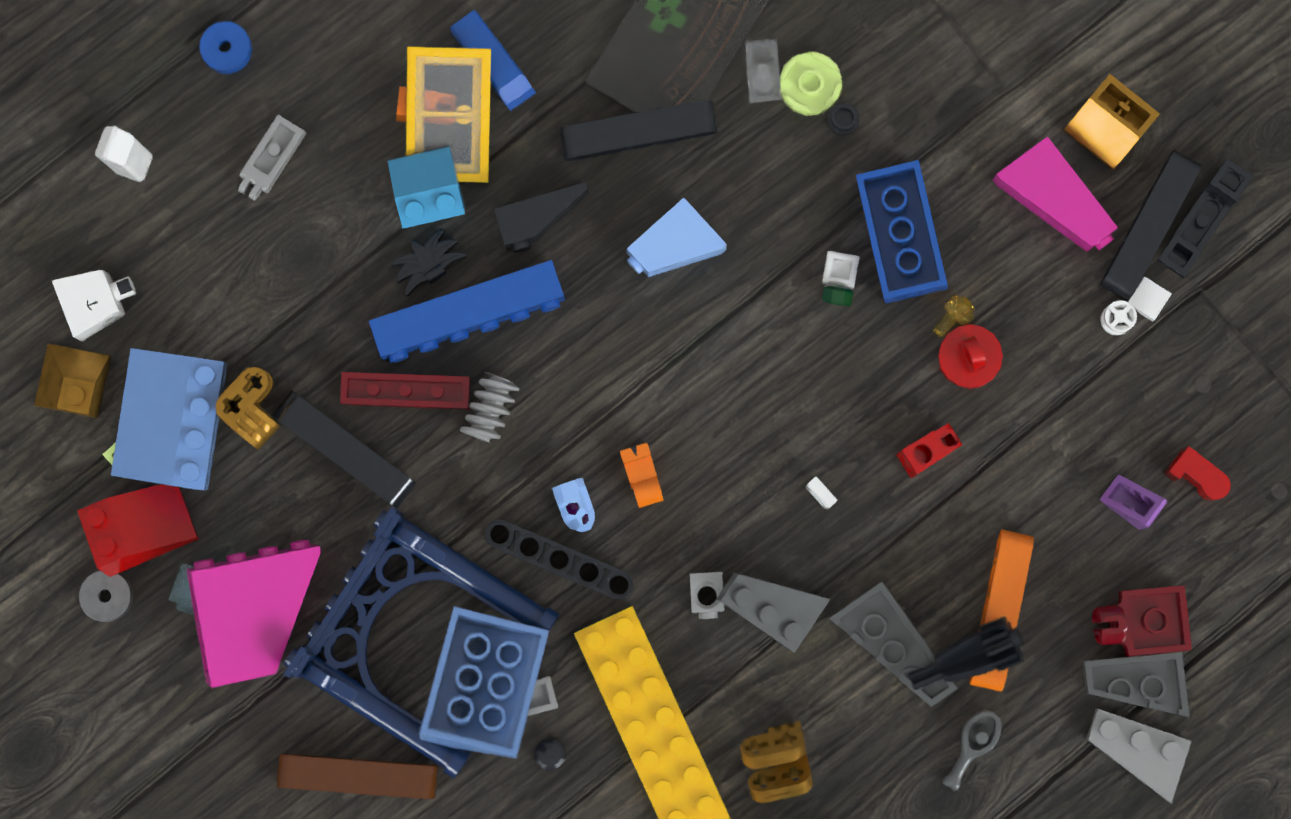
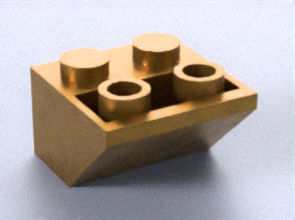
(1111, 122)

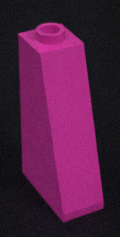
(1057, 195)

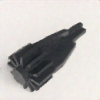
(976, 654)

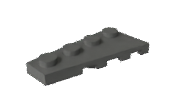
(890, 636)

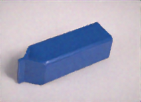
(505, 75)

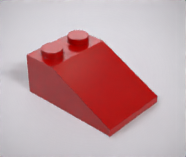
(136, 527)

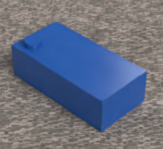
(902, 232)

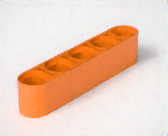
(1005, 592)

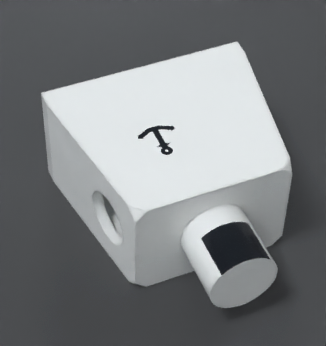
(92, 301)

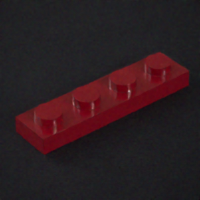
(405, 390)

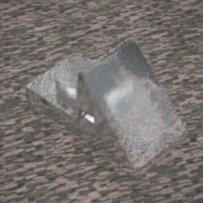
(762, 70)

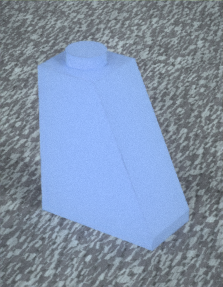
(674, 241)

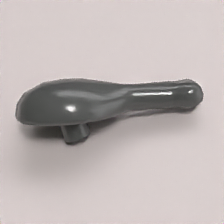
(977, 738)

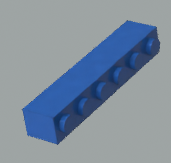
(467, 311)

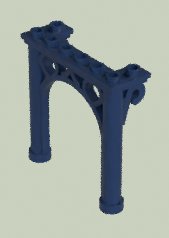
(368, 699)

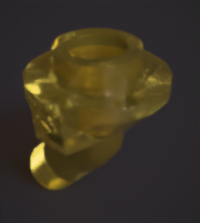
(958, 310)

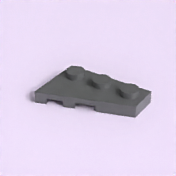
(773, 608)
(1143, 680)

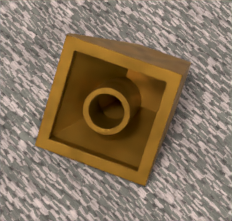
(72, 380)

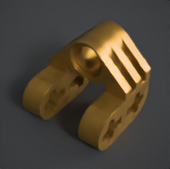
(252, 420)
(785, 749)

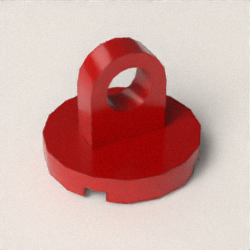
(970, 356)

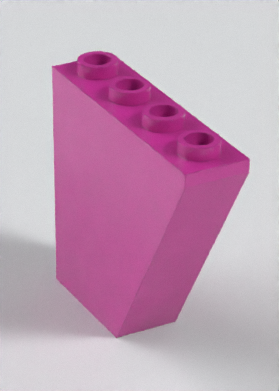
(249, 609)

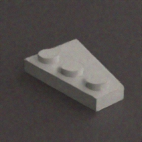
(1142, 750)

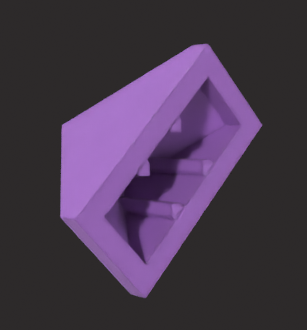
(1133, 502)

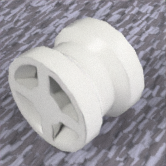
(1123, 313)

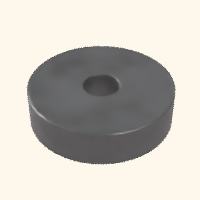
(91, 599)

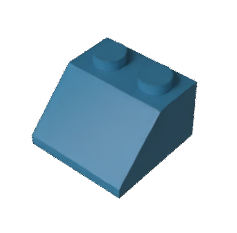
(426, 187)

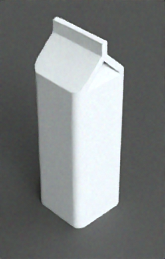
(123, 153)

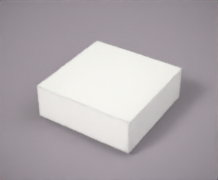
(840, 269)
(1149, 299)
(821, 493)

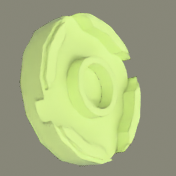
(810, 83)

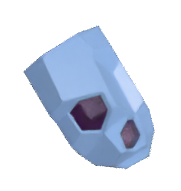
(575, 505)

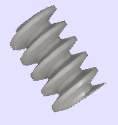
(490, 408)

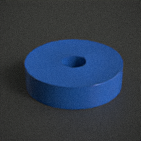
(229, 61)

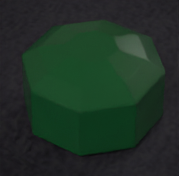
(837, 295)

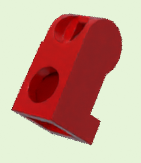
(928, 450)
(1207, 478)

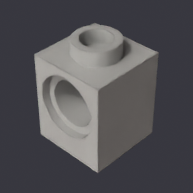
(701, 580)

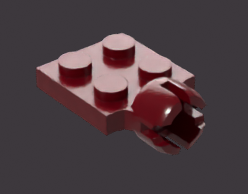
(1146, 621)

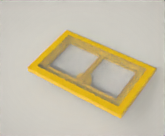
(450, 106)

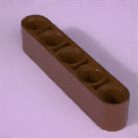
(357, 776)

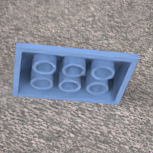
(168, 419)
(483, 684)

